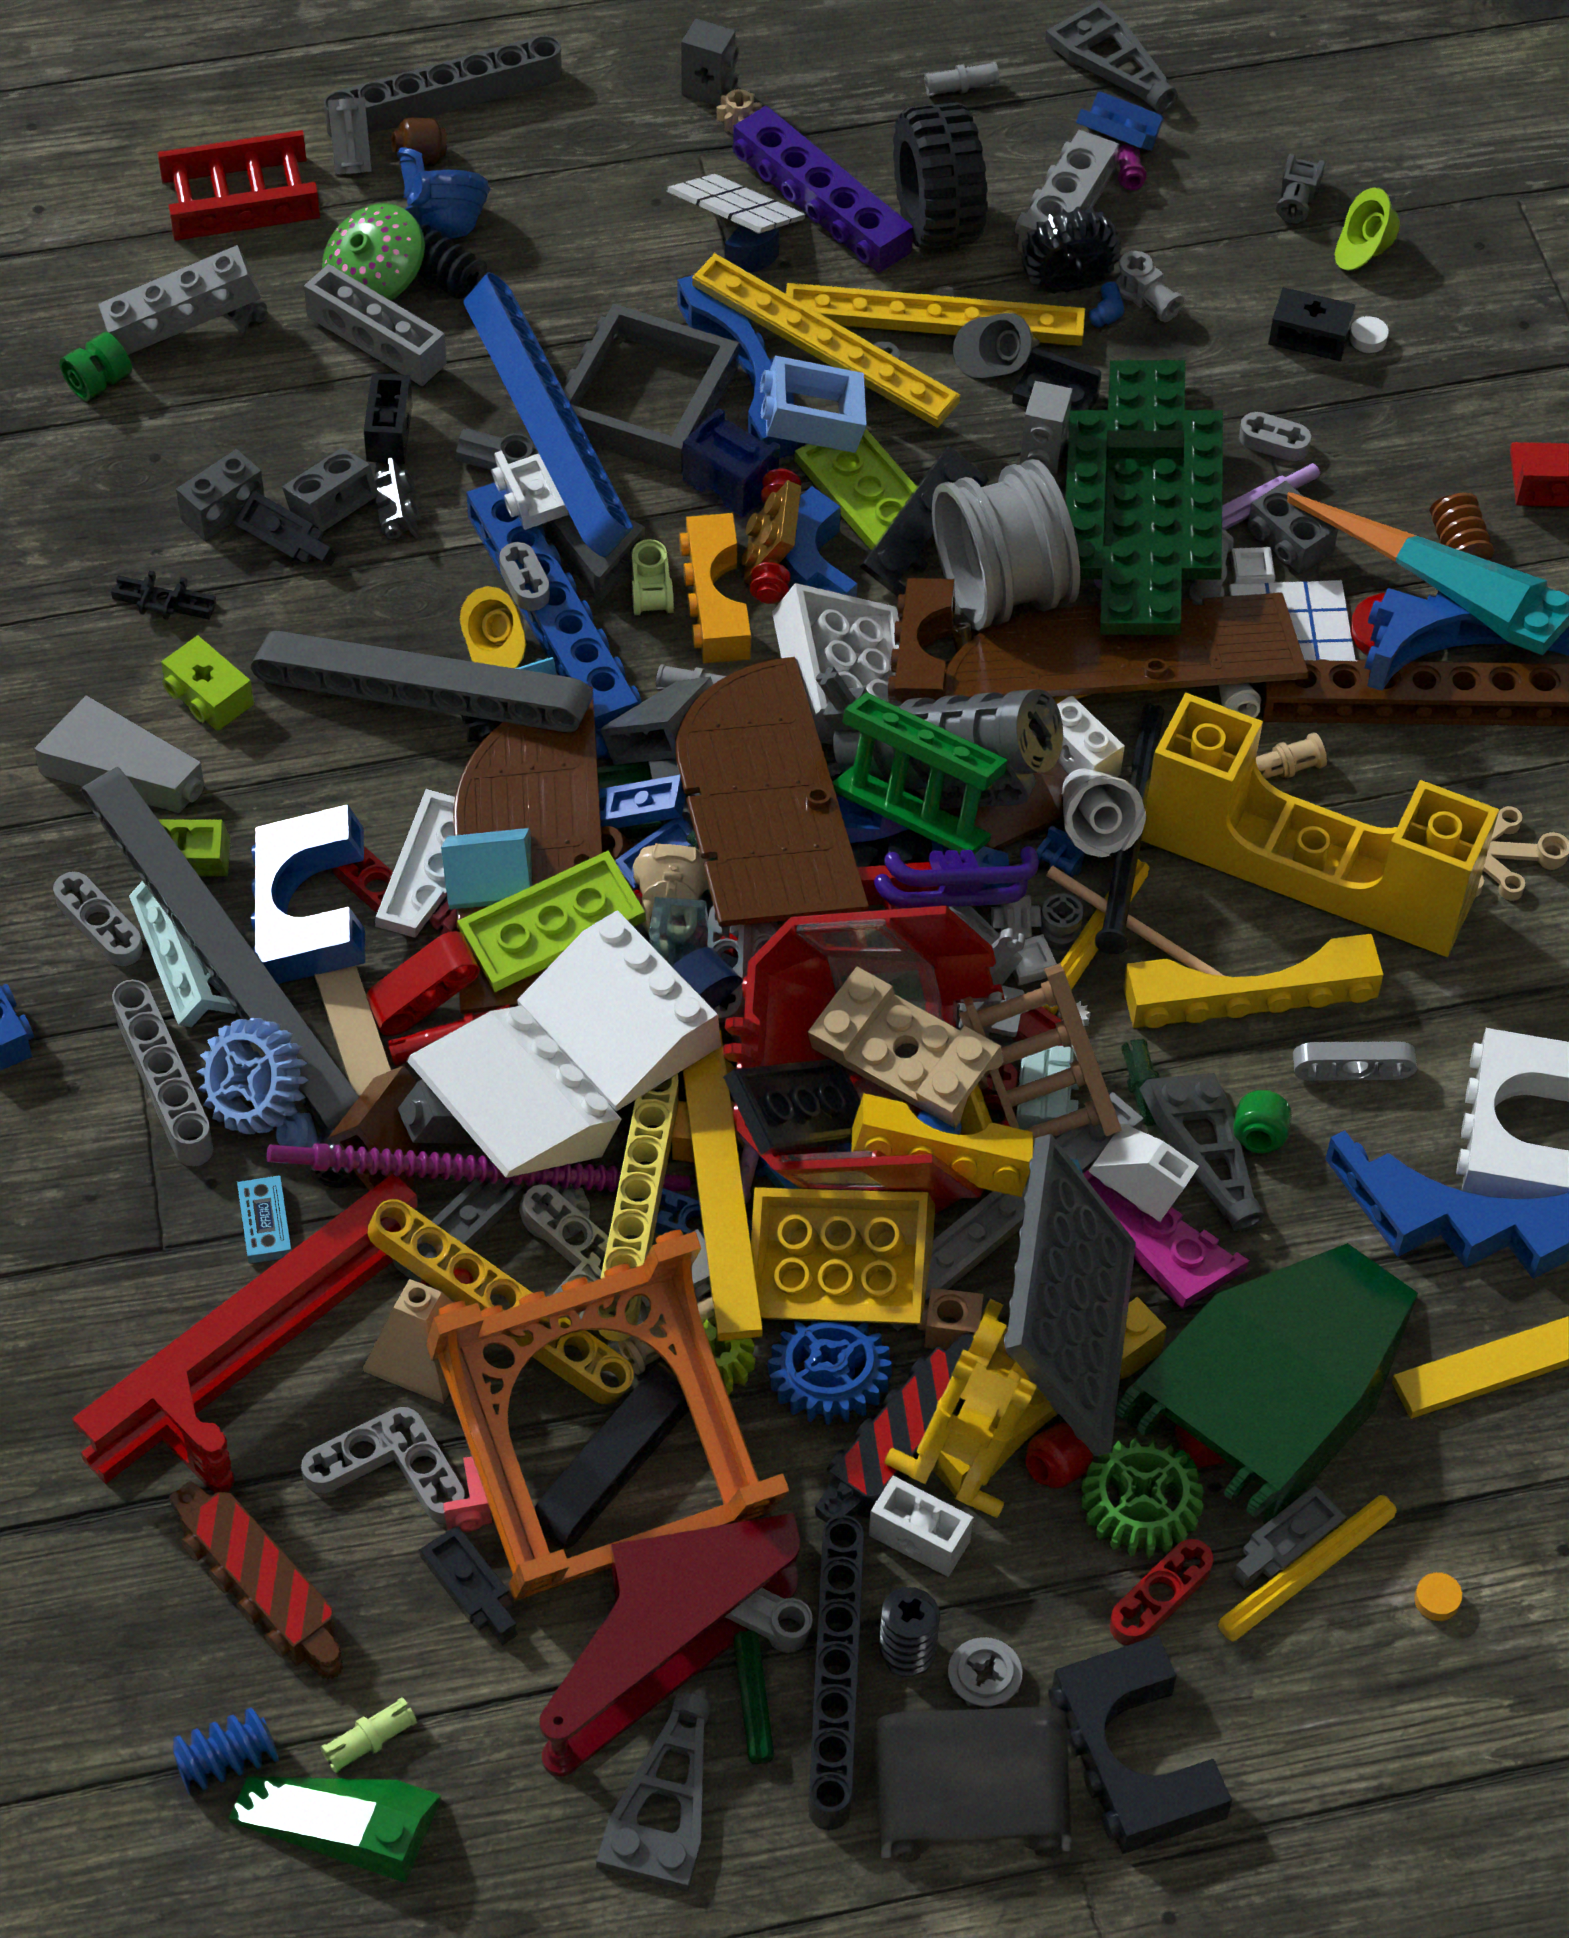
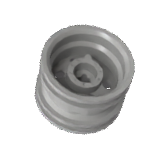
(1006, 544)

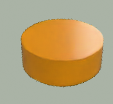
(1438, 1596)

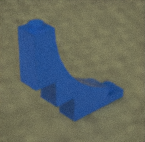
(1417, 1209)

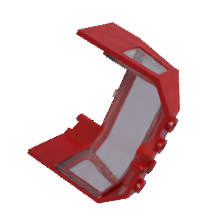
(794, 976)

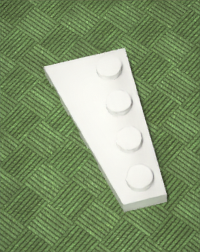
(418, 877)

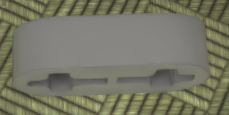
(1274, 436)
(532, 574)

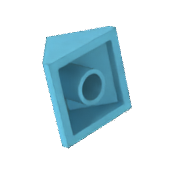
(486, 867)

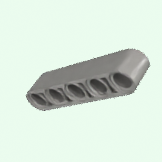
(164, 1088)

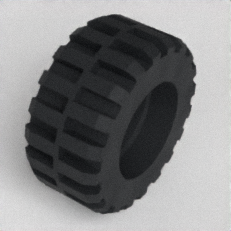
(940, 175)

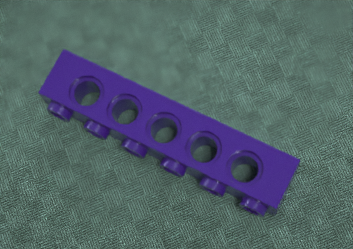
(822, 189)

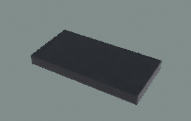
(795, 1104)

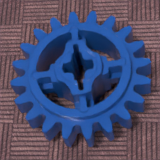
(826, 1381)

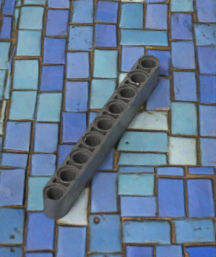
(422, 681)

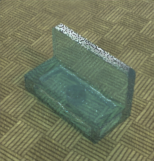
(678, 927)

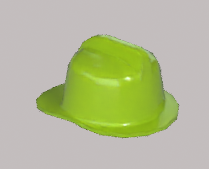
(1368, 229)

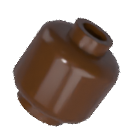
(422, 136)

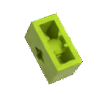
(207, 683)

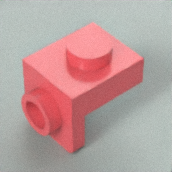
(469, 1512)

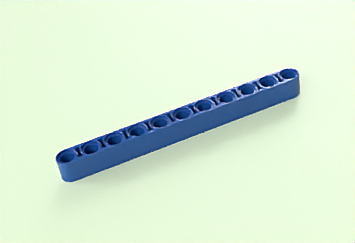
(548, 416)

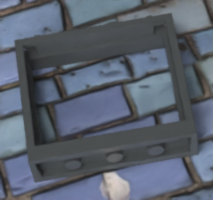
(664, 335)

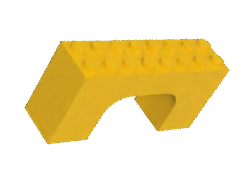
(1223, 813)

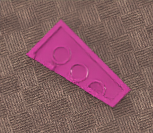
(1171, 1251)

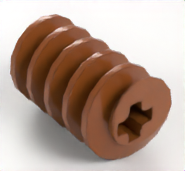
(1461, 524)

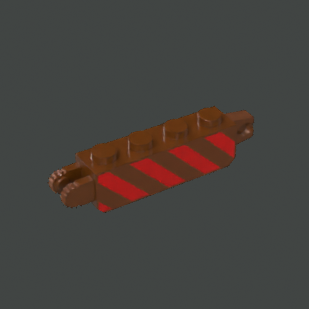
(260, 1577)

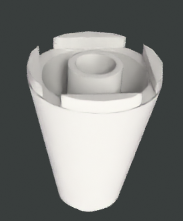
(1101, 812)

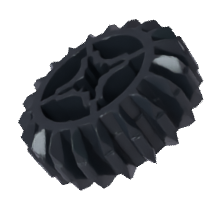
(1071, 250)

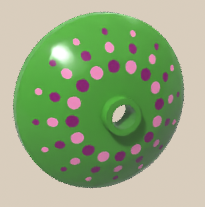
(378, 248)

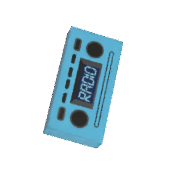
(264, 1219)

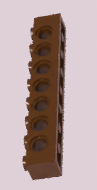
(1423, 694)

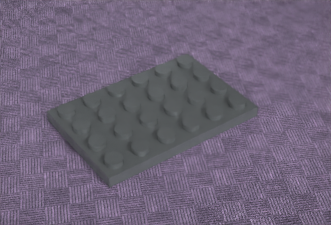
(1071, 1295)

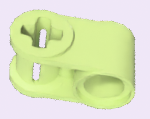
(651, 578)

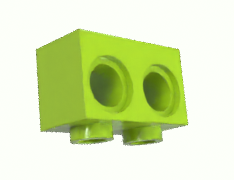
(202, 843)

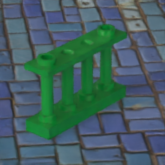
(929, 744)

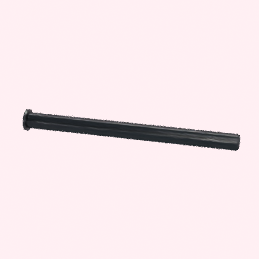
(1112, 936)

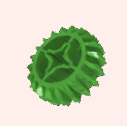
(1142, 1520)

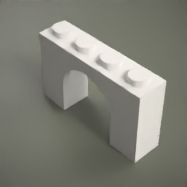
(1494, 1159)

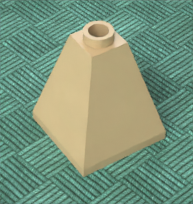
(401, 1347)

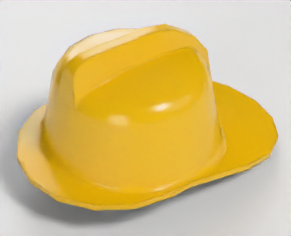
(493, 628)

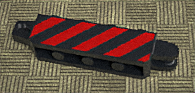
(860, 1472)

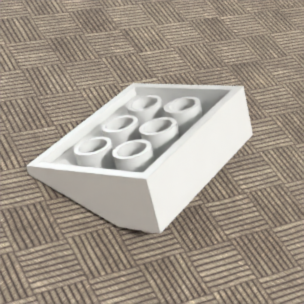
(840, 633)
(621, 1012)
(517, 1093)

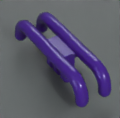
(958, 880)

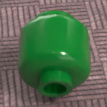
(1262, 1121)

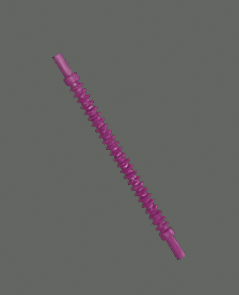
(321, 1157)

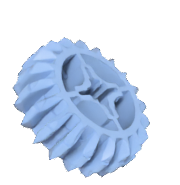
(266, 1081)

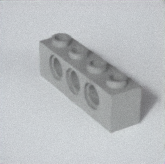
(1075, 181)
(180, 300)
(375, 324)

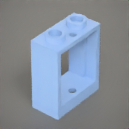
(811, 425)

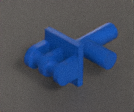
(1061, 852)

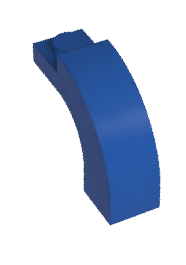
(816, 525)

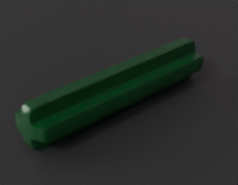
(753, 1697)

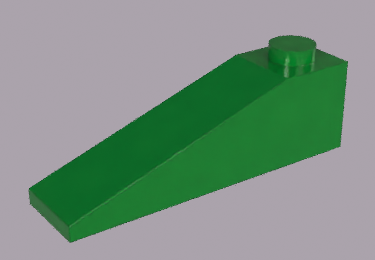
(351, 1820)

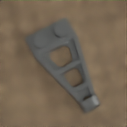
(1092, 26)
(1198, 1098)
(649, 1852)

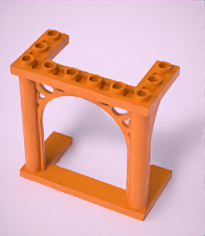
(667, 1282)

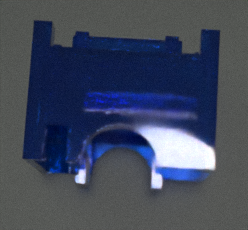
(728, 462)

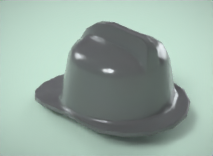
(993, 345)

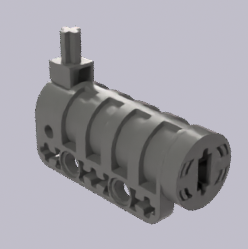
(1016, 726)

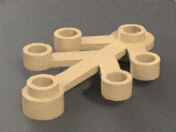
(1548, 843)

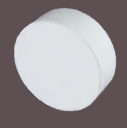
(1368, 334)

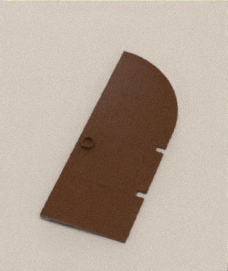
(1065, 655)
(533, 782)
(765, 800)

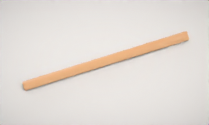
(1132, 923)

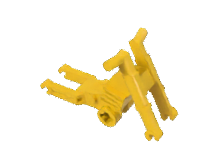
(991, 1387)

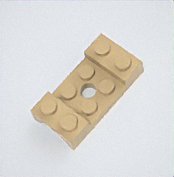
(868, 1025)

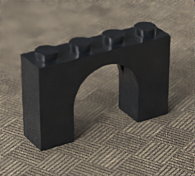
(1136, 1805)

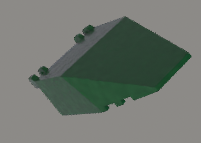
(1280, 1371)

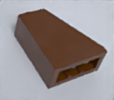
(377, 1122)

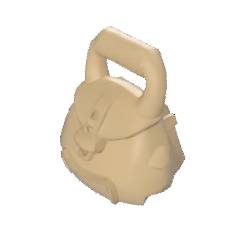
(669, 873)

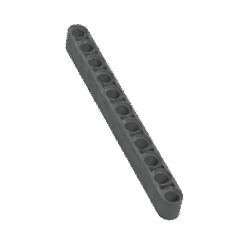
(214, 936)

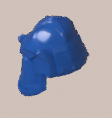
(442, 198)

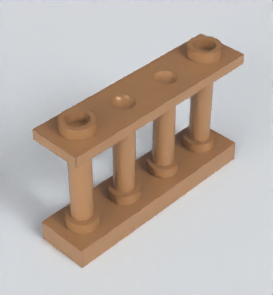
(1067, 1032)

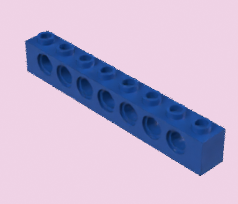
(565, 622)

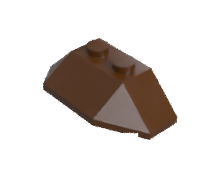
(1016, 822)

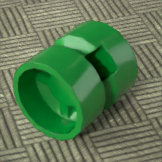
(98, 364)

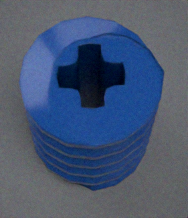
(223, 1749)

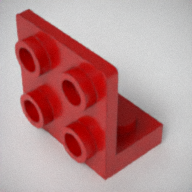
(1540, 473)

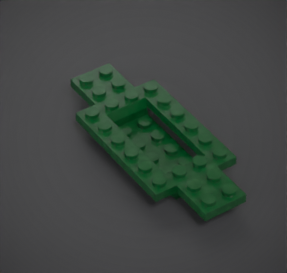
(1158, 494)

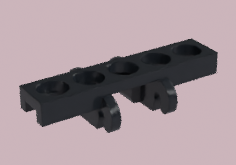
(173, 602)

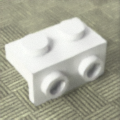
(529, 490)

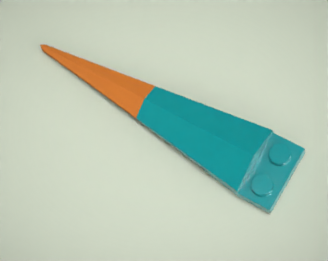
(1502, 598)

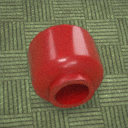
(1057, 1456)

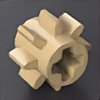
(736, 107)

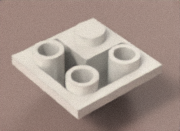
(1143, 1170)

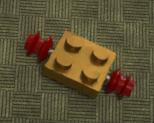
(772, 536)

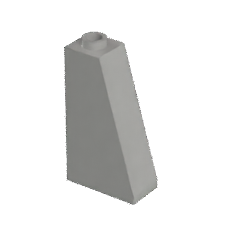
(98, 739)

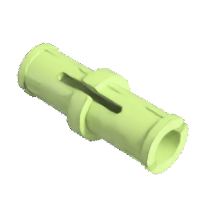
(368, 1735)

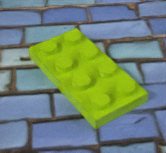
(863, 483)
(540, 922)

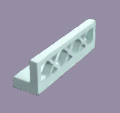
(177, 965)

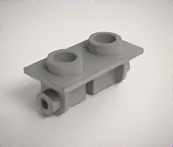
(349, 135)

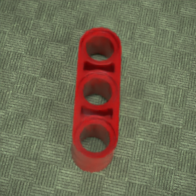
(422, 983)

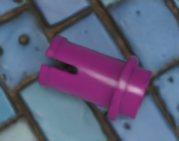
(1131, 173)

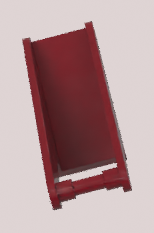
(663, 1627)

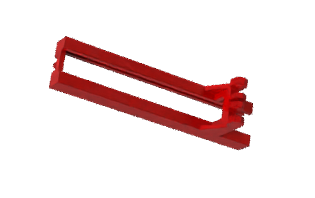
(231, 1341)

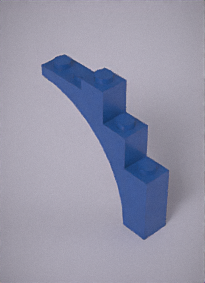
(1416, 626)

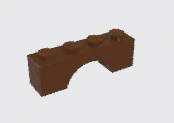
(926, 616)

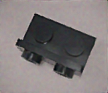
(1059, 371)

